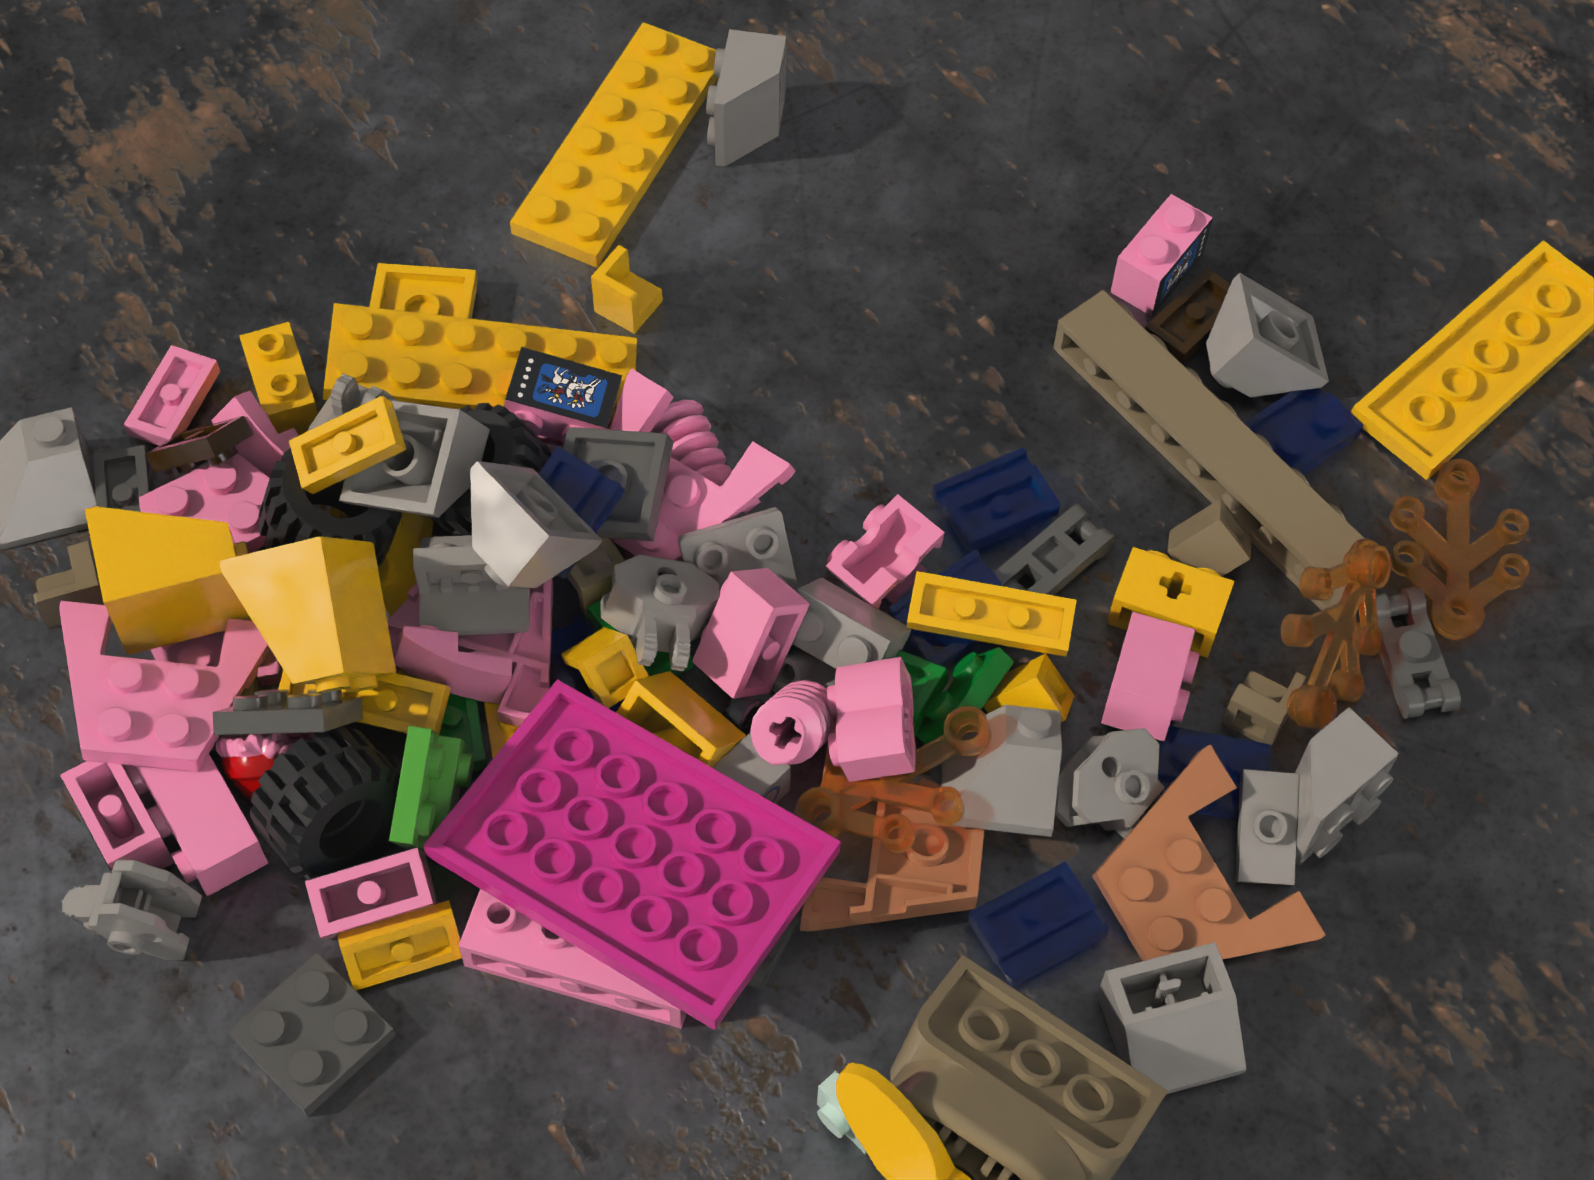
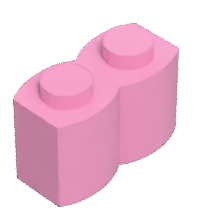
(872, 720)

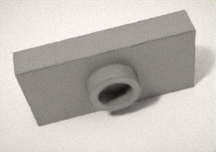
(1267, 827)

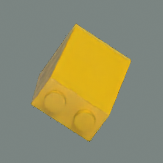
(163, 575)
(318, 610)

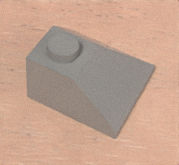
(1264, 343)
(431, 470)
(44, 479)
(524, 526)
(1014, 778)

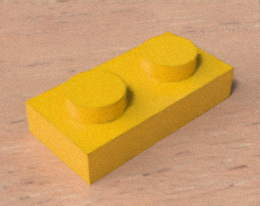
(347, 445)
(400, 945)

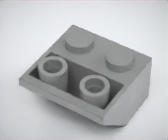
(747, 95)
(837, 634)
(1339, 782)
(1175, 1018)

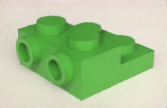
(428, 785)

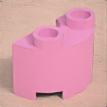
(888, 554)

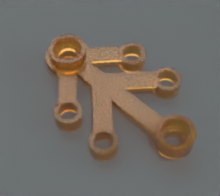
(1456, 554)
(1362, 570)
(894, 789)

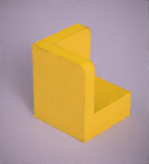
(622, 294)
(606, 664)
(1034, 686)

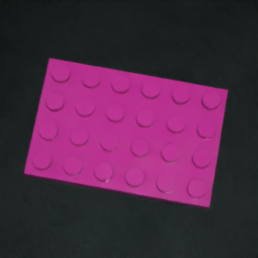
(634, 852)

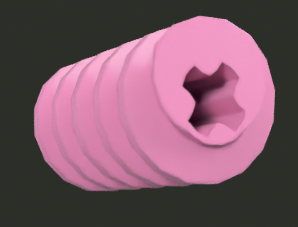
(693, 441)
(793, 723)

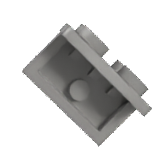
(741, 544)
(460, 593)

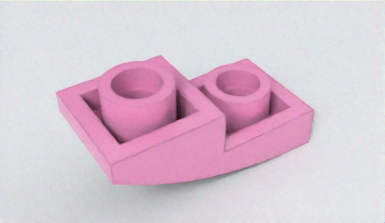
(265, 444)
(435, 657)

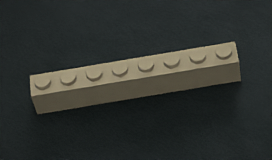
(1204, 439)

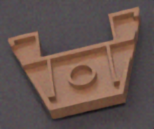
(928, 879)
(1174, 893)

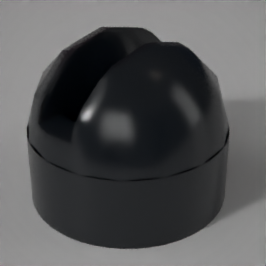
(740, 709)

